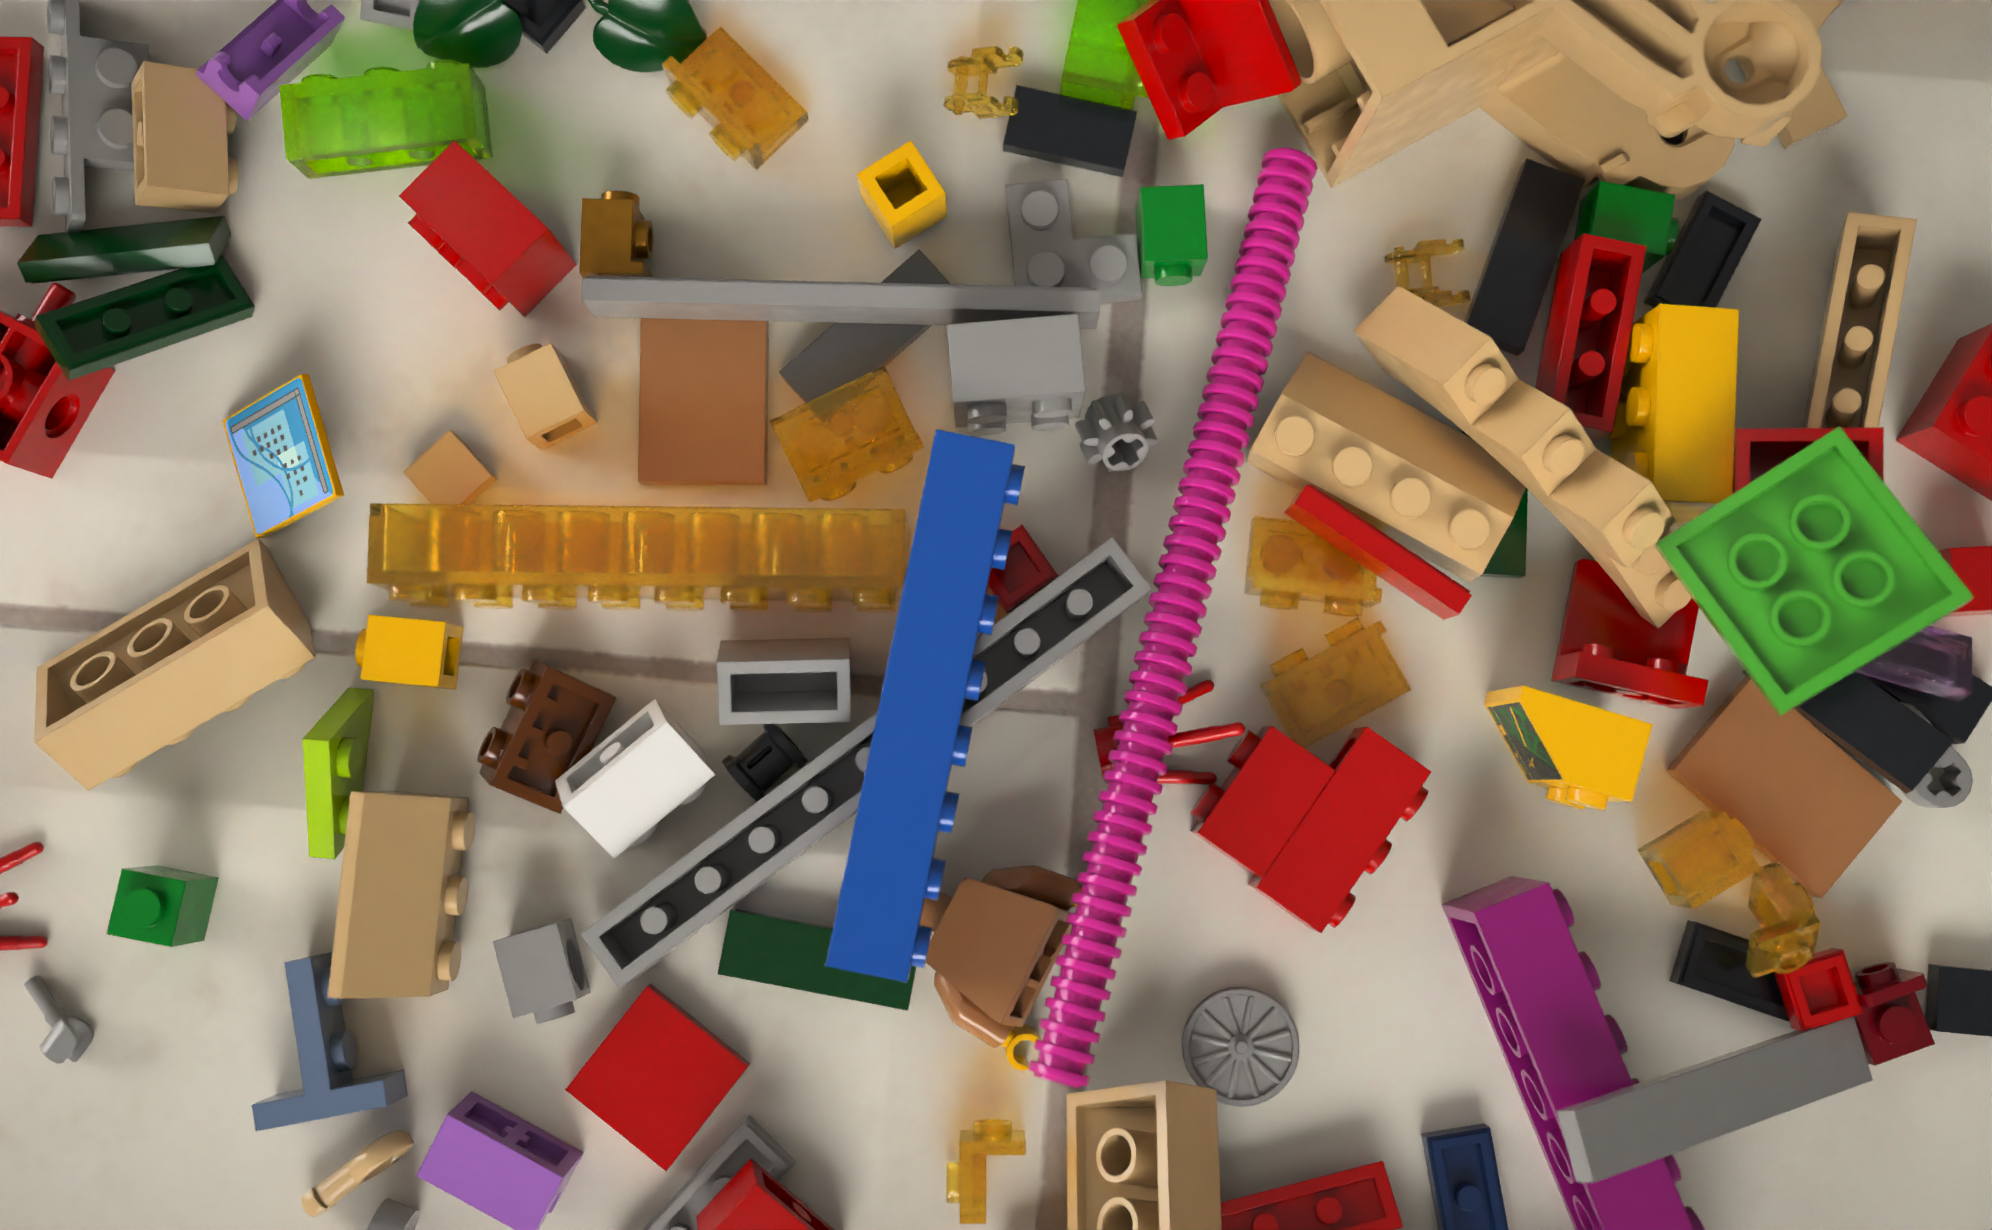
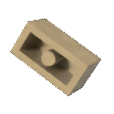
(180, 140)

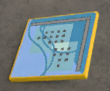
(283, 456)

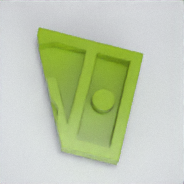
(334, 767)

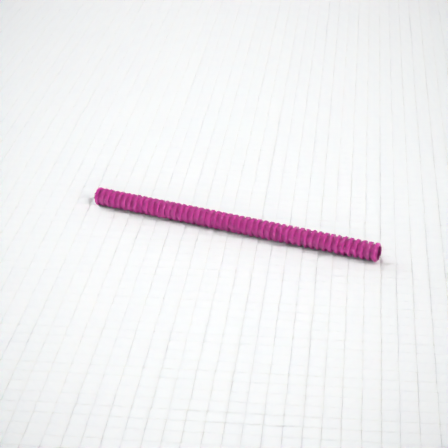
(1173, 622)

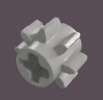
(1116, 432)

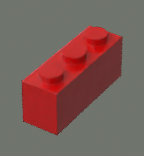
(1591, 329)
(1345, 830)

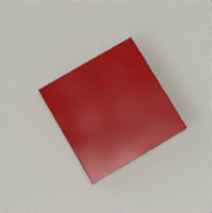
(657, 1076)

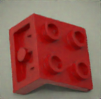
(1206, 57)
(1620, 653)

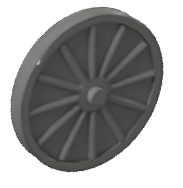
(1240, 1046)

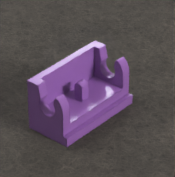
(270, 54)
(499, 1163)

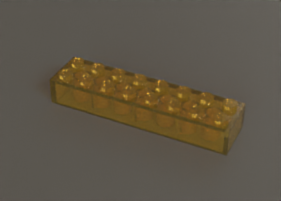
(637, 554)

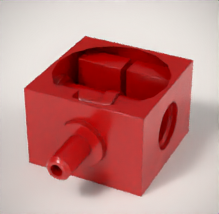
(37, 402)

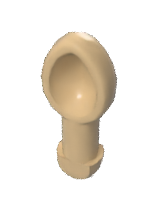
(361, 1168)

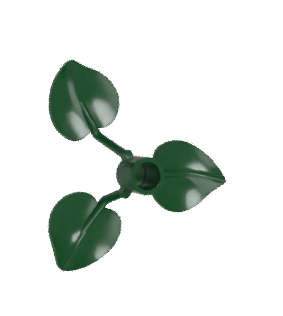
(629, 34)

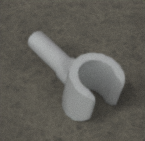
(69, 1033)

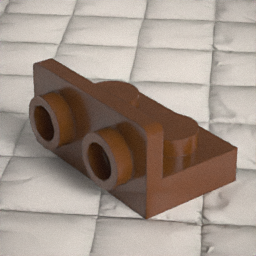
(544, 733)

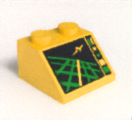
(1570, 746)

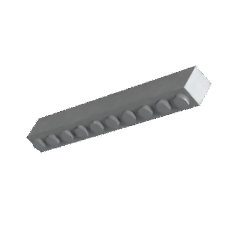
(830, 786)

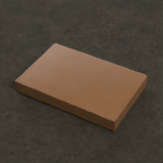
(703, 402)
(1786, 786)

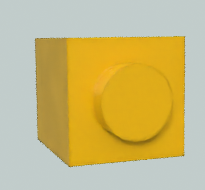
(902, 194)
(409, 652)

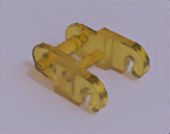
(981, 63)
(1422, 254)

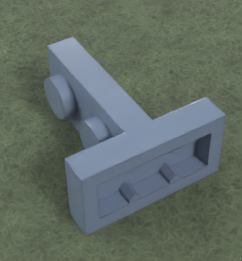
(325, 1057)

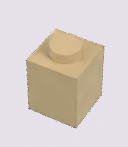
(544, 394)

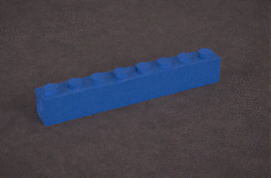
(922, 707)

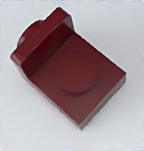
(1892, 1014)

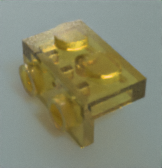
(1296, 564)

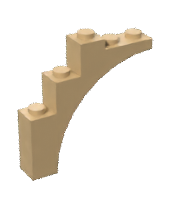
(1536, 439)

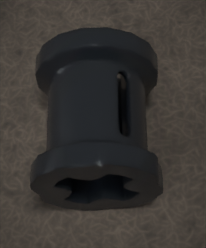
(764, 761)

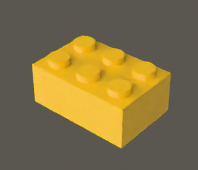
(1680, 405)

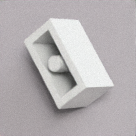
(634, 779)

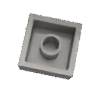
(1016, 373)

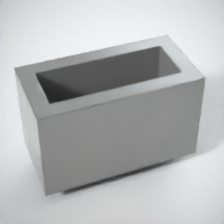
(783, 681)

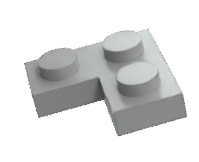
(1051, 257)

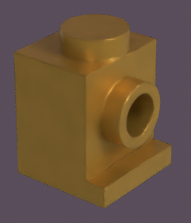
(614, 236)

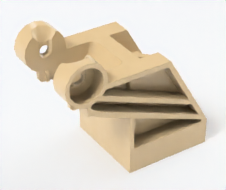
(1567, 77)

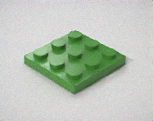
(1812, 571)

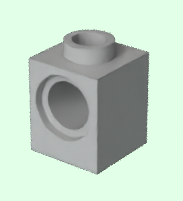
(542, 971)

